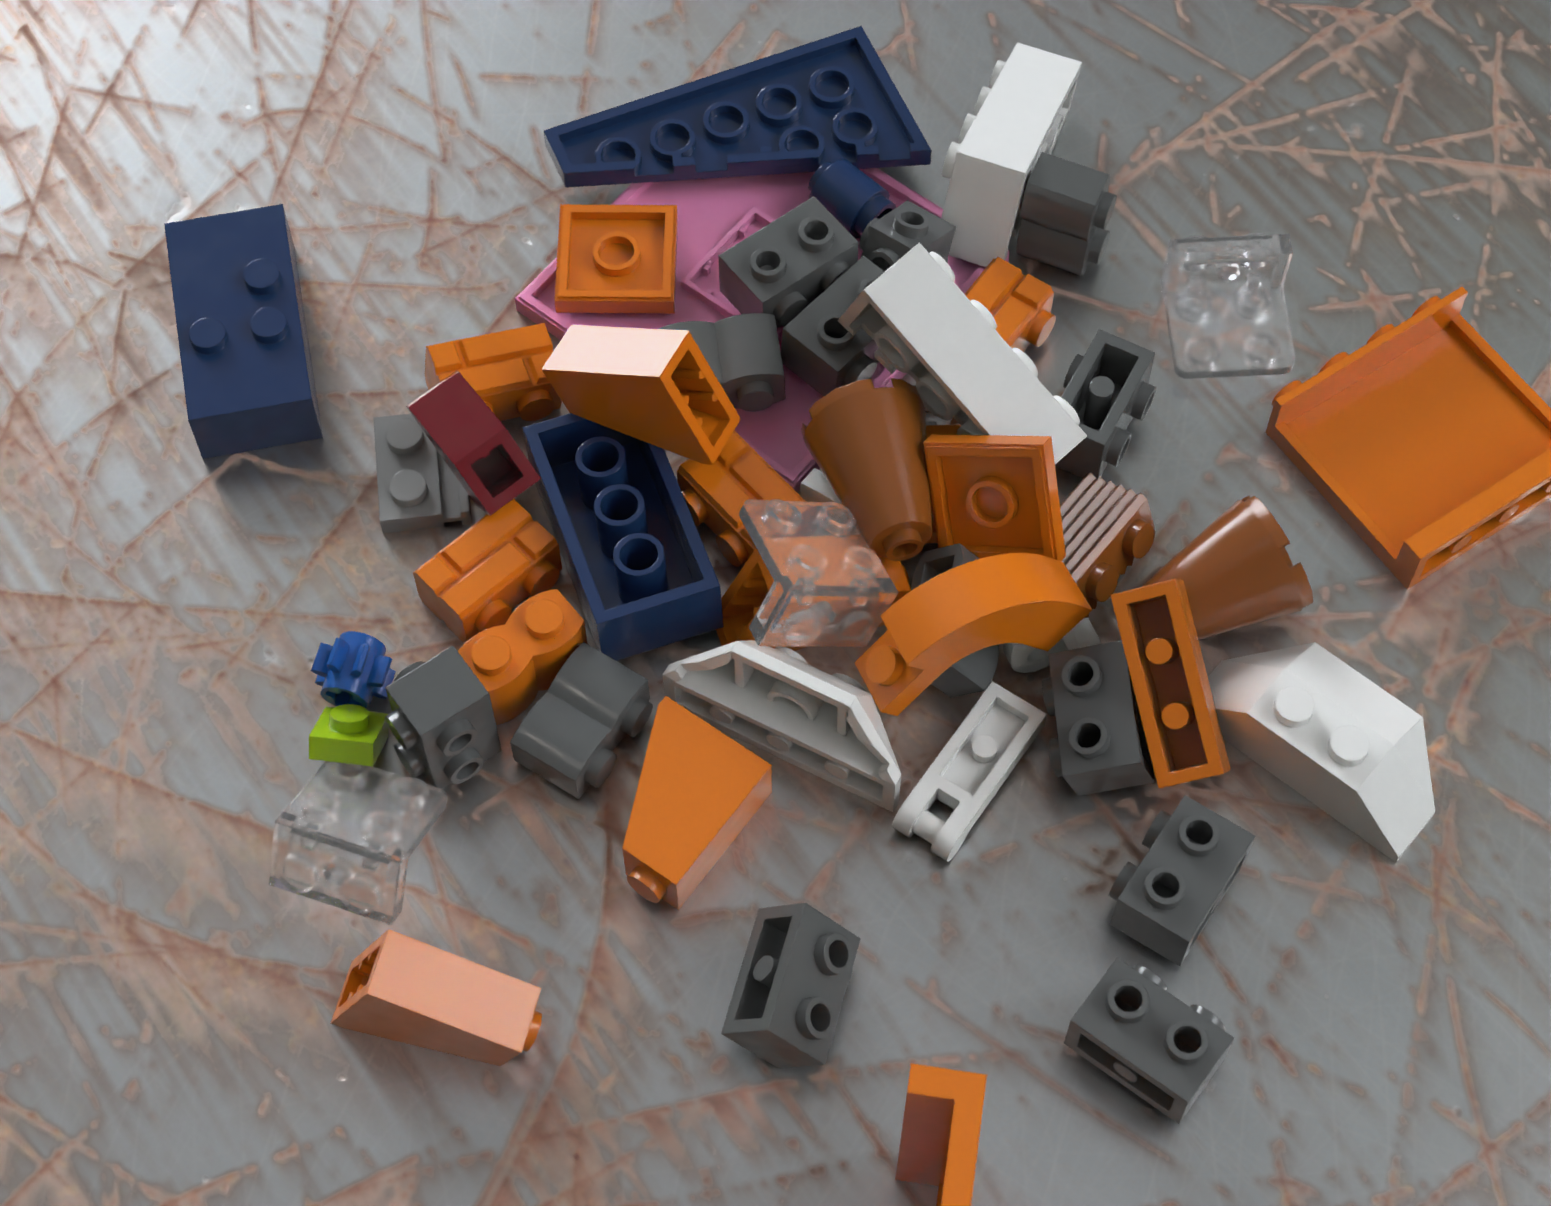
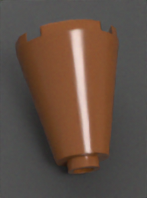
(876, 462)
(1238, 571)

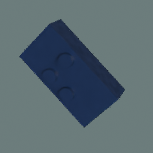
(242, 332)
(624, 536)

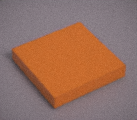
(616, 259)
(995, 494)

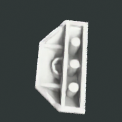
(791, 712)
(1330, 739)

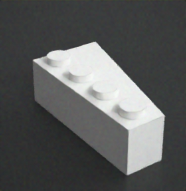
(1000, 148)
(957, 355)

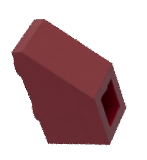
(473, 443)

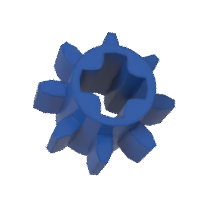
(353, 669)

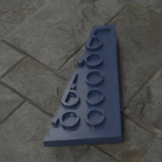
(750, 121)

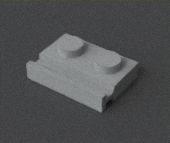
(413, 479)

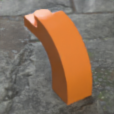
(966, 610)

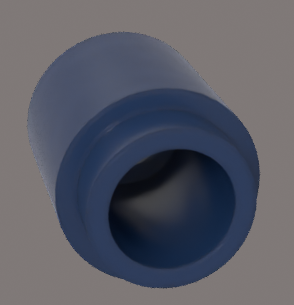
(849, 195)

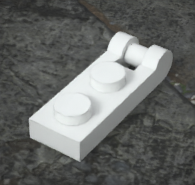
(970, 769)

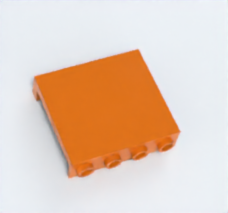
(1419, 439)
(942, 1131)

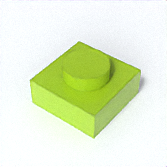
(348, 735)

